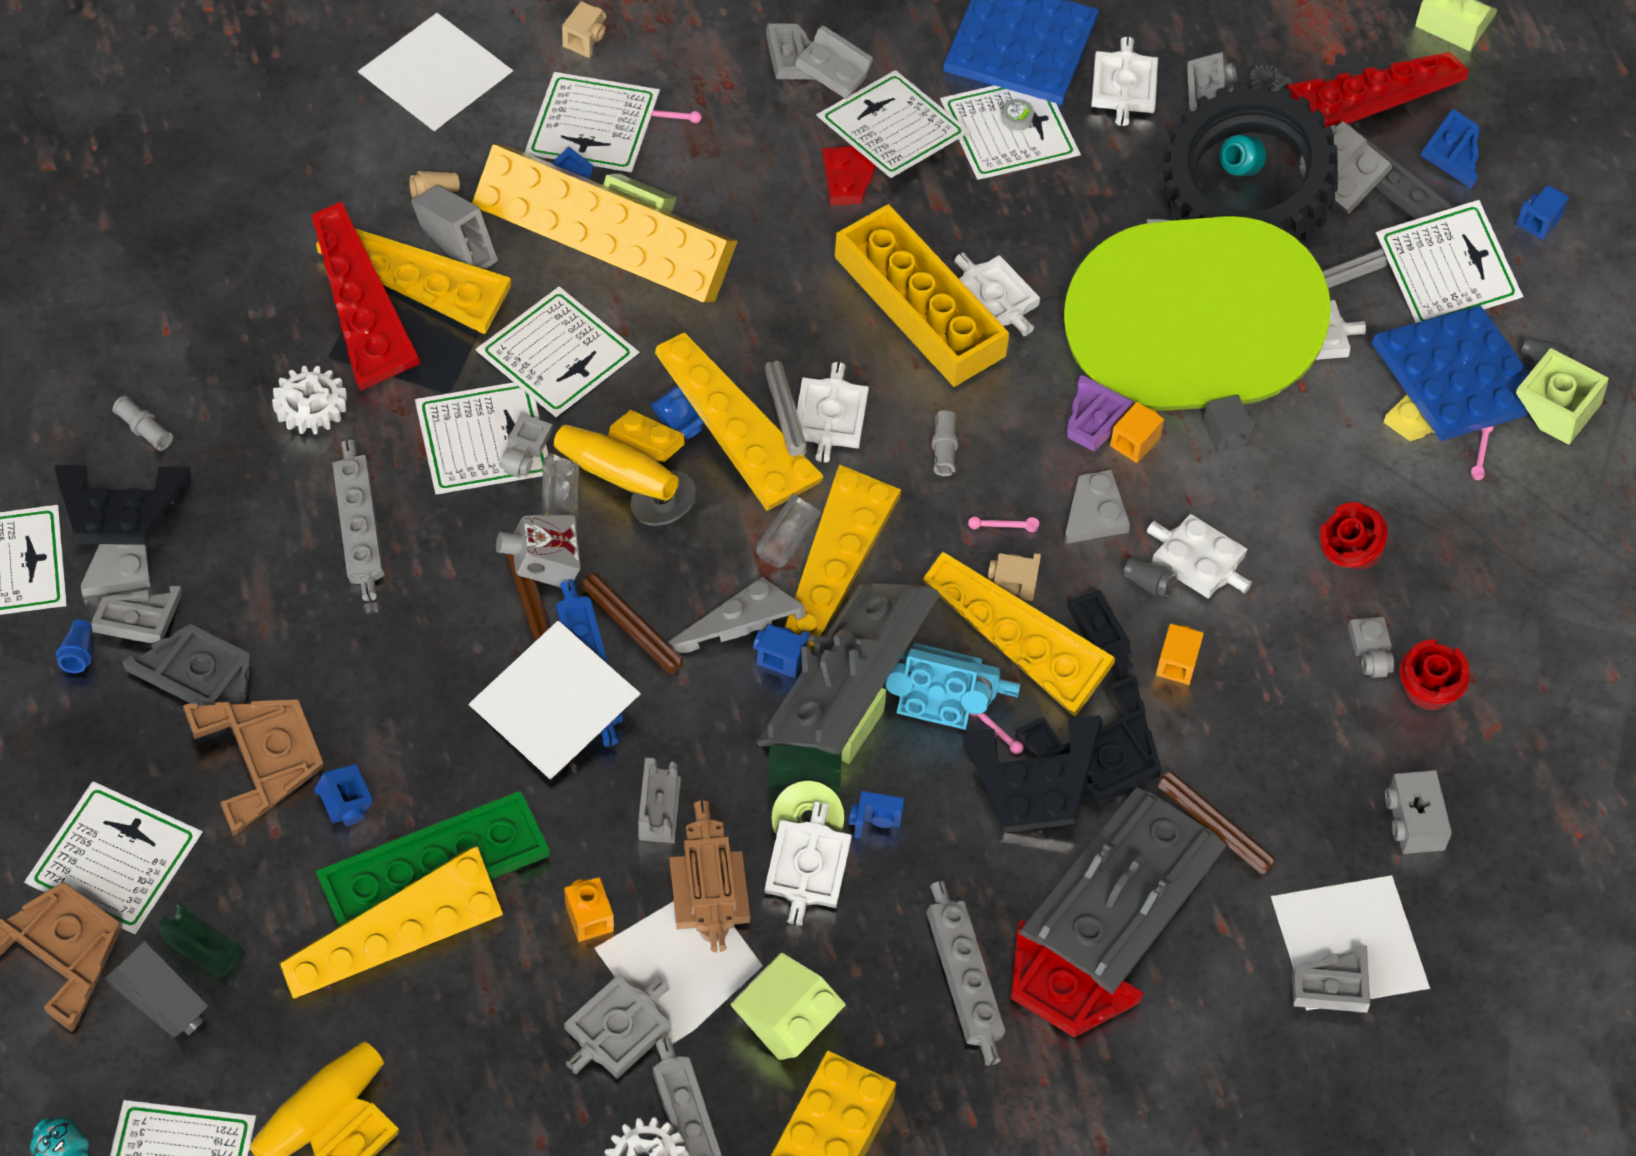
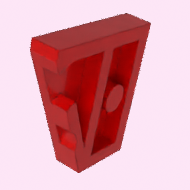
(846, 175)

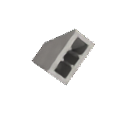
(455, 226)

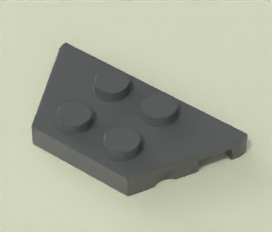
(195, 667)

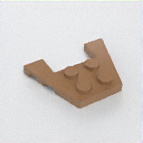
(273, 745)
(70, 938)

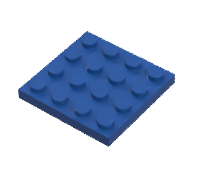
(1022, 45)
(1456, 371)

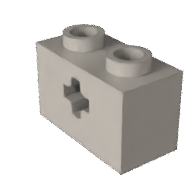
(1418, 812)

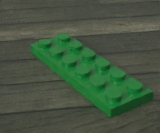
(501, 830)

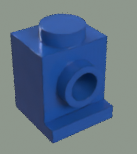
(1542, 212)
(780, 649)
(344, 795)

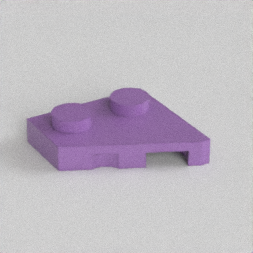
(1095, 413)

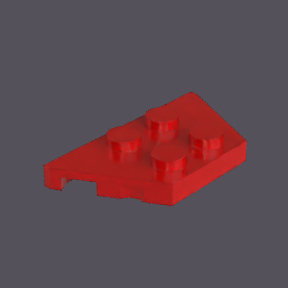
(1062, 991)

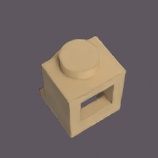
(583, 29)
(1015, 574)

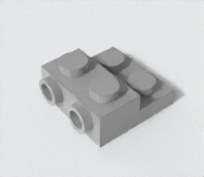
(1358, 167)

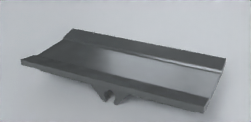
(849, 666)
(1125, 888)

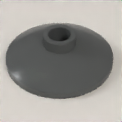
(660, 512)

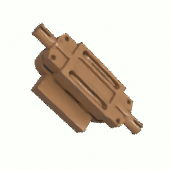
(709, 881)

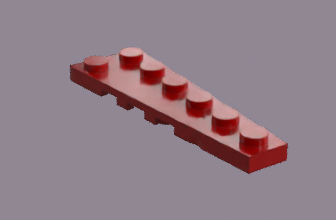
(1376, 90)
(367, 317)

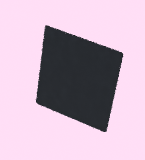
(437, 339)

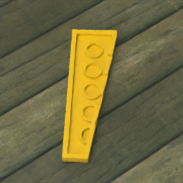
(441, 283)
(738, 425)
(846, 533)
(1041, 647)
(421, 913)

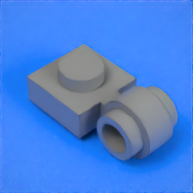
(526, 438)
(1373, 643)

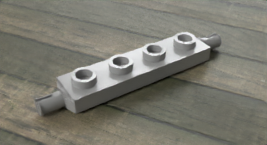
(358, 520)
(965, 973)
(684, 1101)

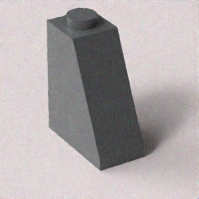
(158, 991)

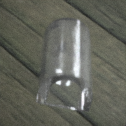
(560, 486)
(787, 531)

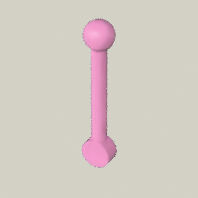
(694, 116)
(1477, 471)
(1030, 524)
(1016, 747)

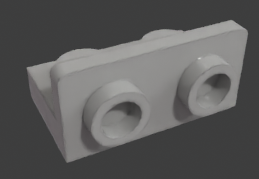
(835, 62)
(1207, 75)

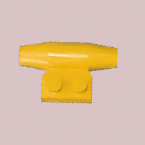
(627, 454)
(329, 1113)

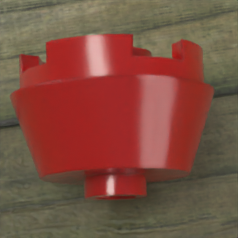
(1354, 536)
(1434, 674)

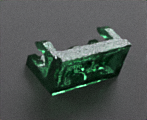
(799, 764)
(200, 942)

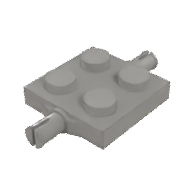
(617, 1026)

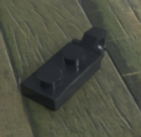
(1103, 630)

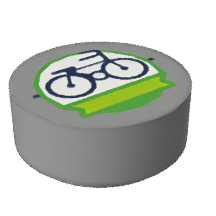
(1017, 114)

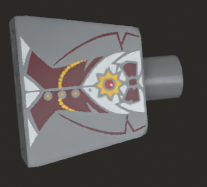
(543, 548)

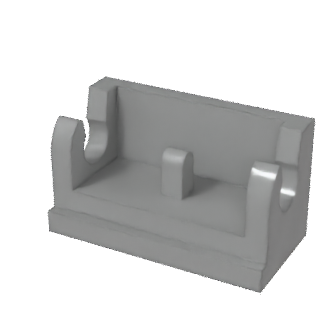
(659, 803)

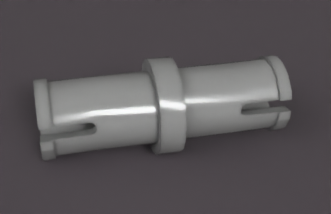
(142, 423)
(944, 443)

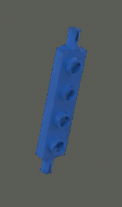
(578, 616)

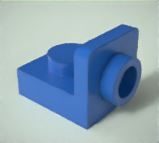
(677, 412)
(878, 809)

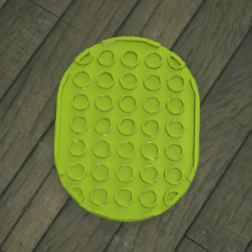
(1197, 312)

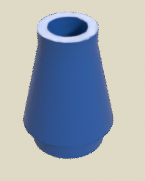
(75, 649)

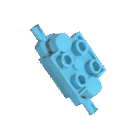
(945, 685)

